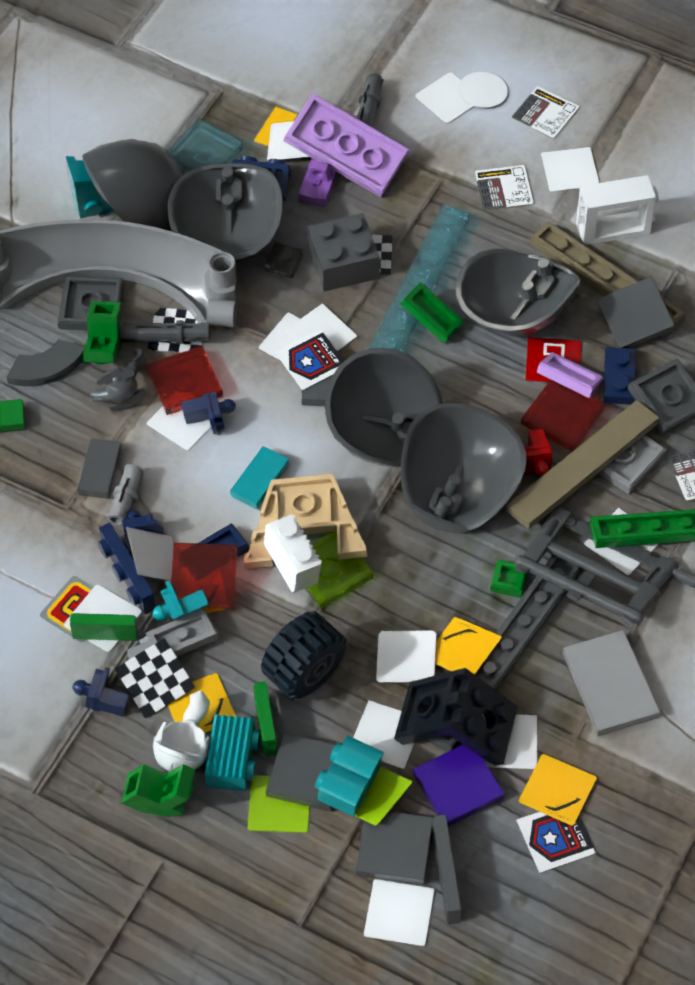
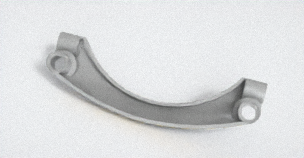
(170, 262)

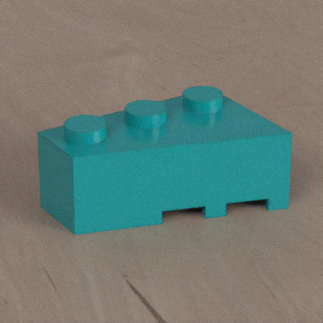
(85, 194)

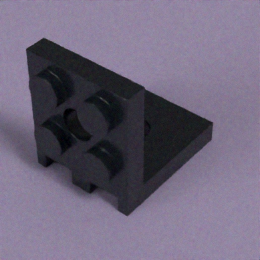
(456, 710)

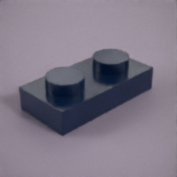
(618, 373)

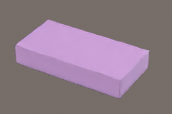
(570, 374)

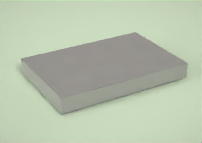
(610, 682)

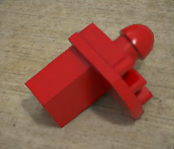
(538, 453)

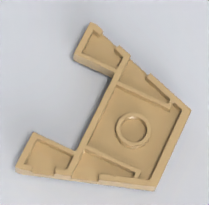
(316, 506)

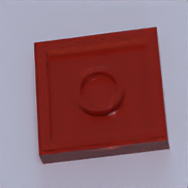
(183, 378)
(562, 414)
(206, 568)

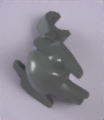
(121, 384)

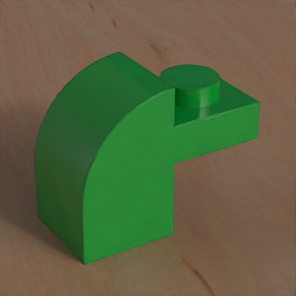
(103, 332)
(157, 791)

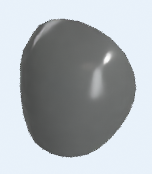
(134, 179)
(227, 207)
(514, 291)
(375, 401)
(459, 466)

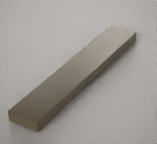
(588, 264)
(582, 464)

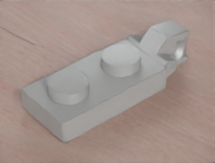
(181, 634)

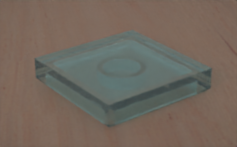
(204, 146)

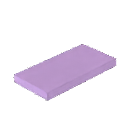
(346, 144)

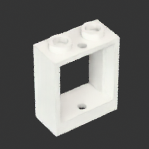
(612, 196)

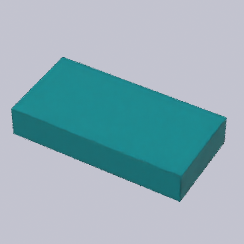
(255, 480)

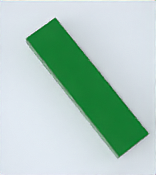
(643, 528)

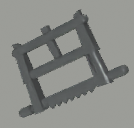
(645, 592)

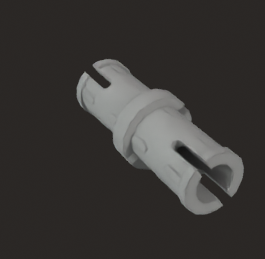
(125, 494)

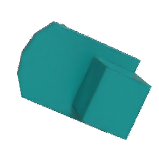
(178, 607)

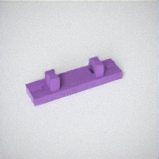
(317, 183)

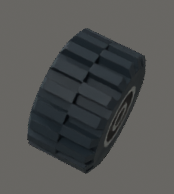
(303, 655)

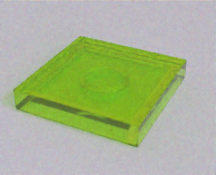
(336, 575)

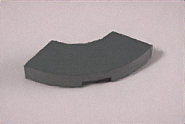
(41, 367)

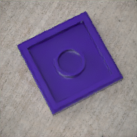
(458, 784)

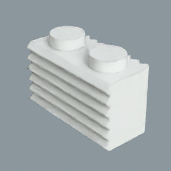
(292, 553)

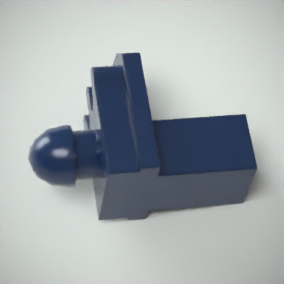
(208, 408)
(137, 521)
(99, 696)

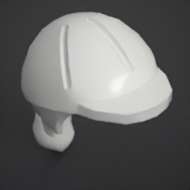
(184, 741)

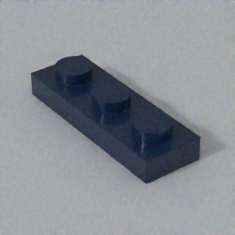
(125, 569)

